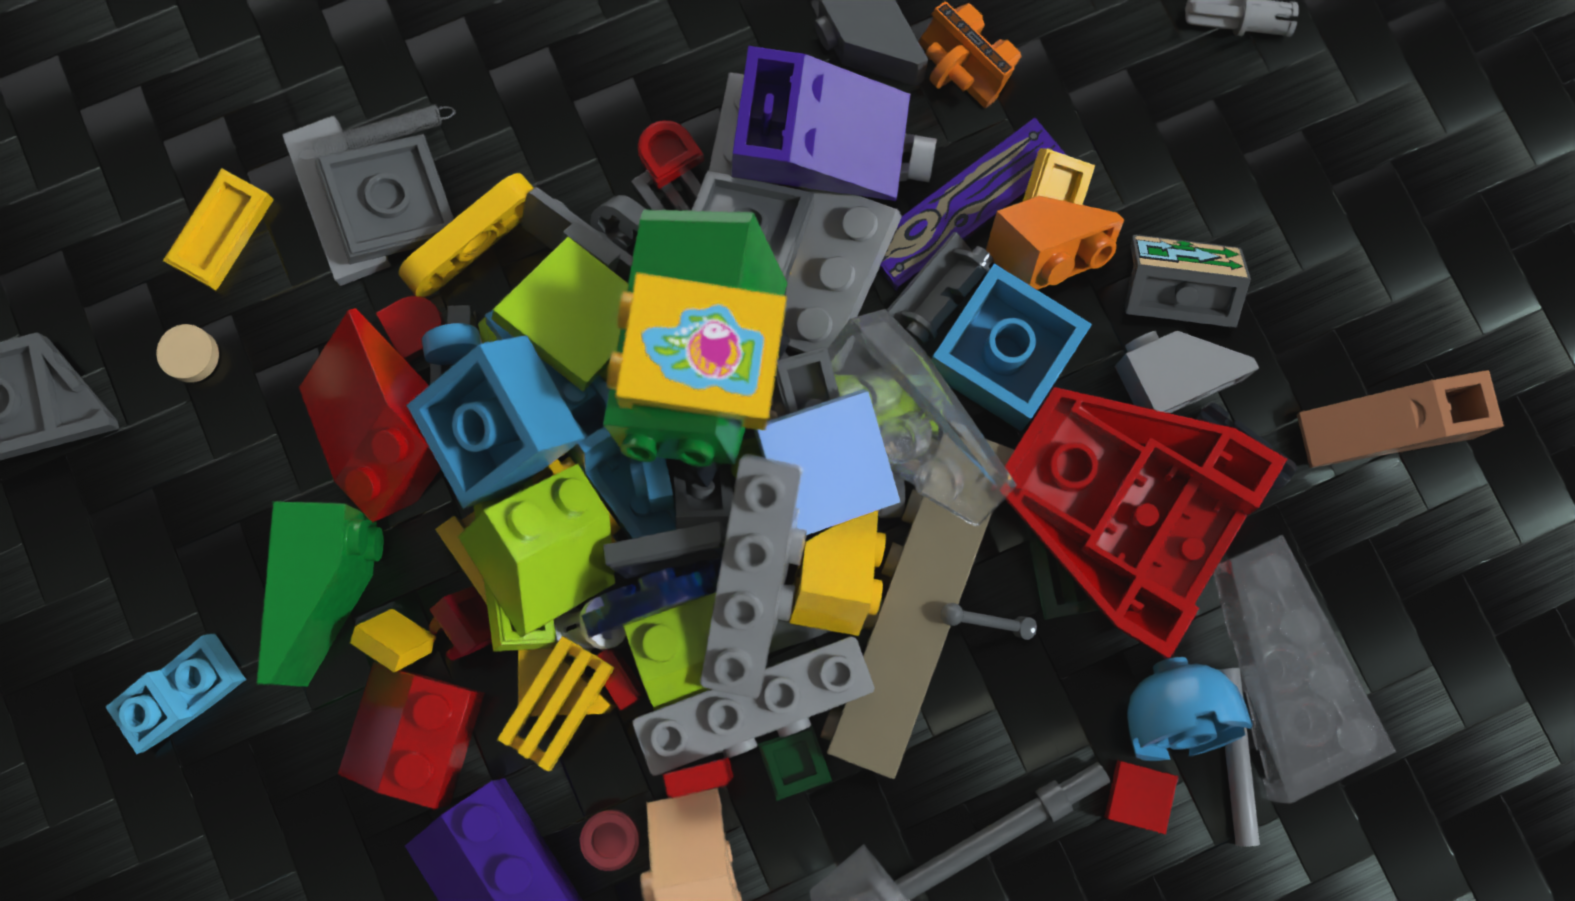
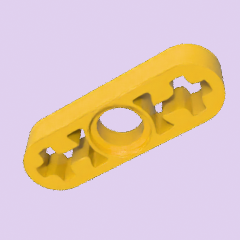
(466, 237)

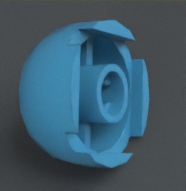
(1185, 709)

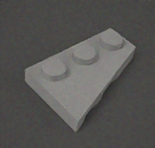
(835, 266)

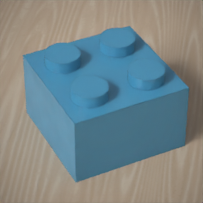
(1009, 347)
(494, 420)

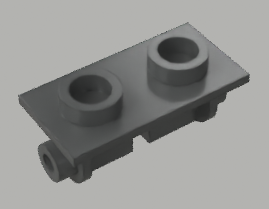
(939, 288)

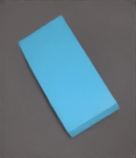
(175, 694)

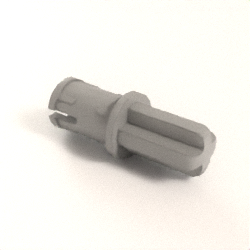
(1243, 15)

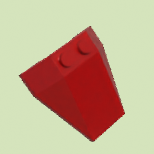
(1137, 504)

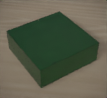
(794, 763)

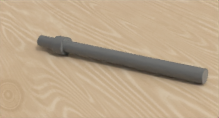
(1051, 803)

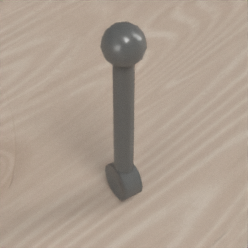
(1022, 626)

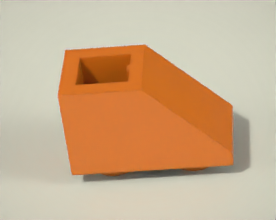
(1052, 239)

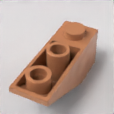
(1401, 419)

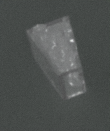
(1297, 680)

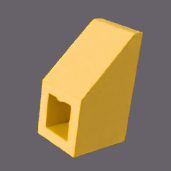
(837, 577)

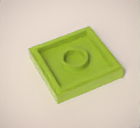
(567, 312)

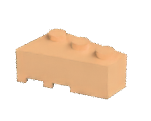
(689, 851)

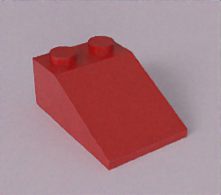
(363, 420)

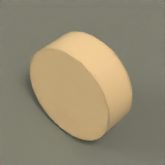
(187, 353)

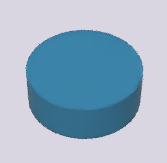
(449, 343)

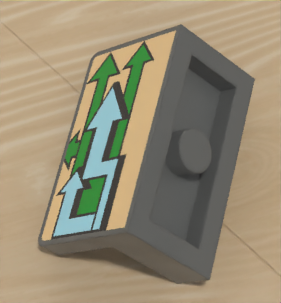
(1187, 281)

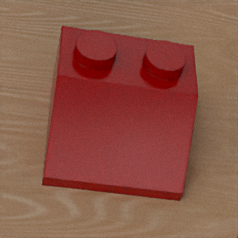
(411, 736)

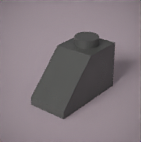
(872, 38)

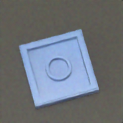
(839, 457)

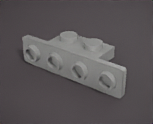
(754, 575)
(731, 721)

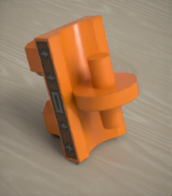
(965, 56)

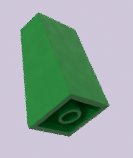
(704, 249)

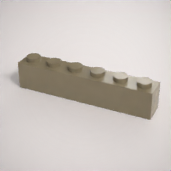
(906, 633)

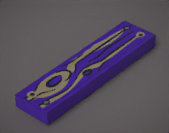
(965, 203)

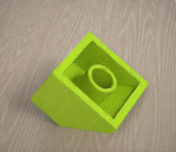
(543, 549)
(672, 650)

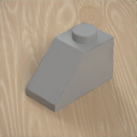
(1179, 370)

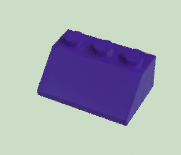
(489, 852)

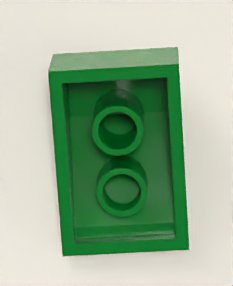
(314, 579)

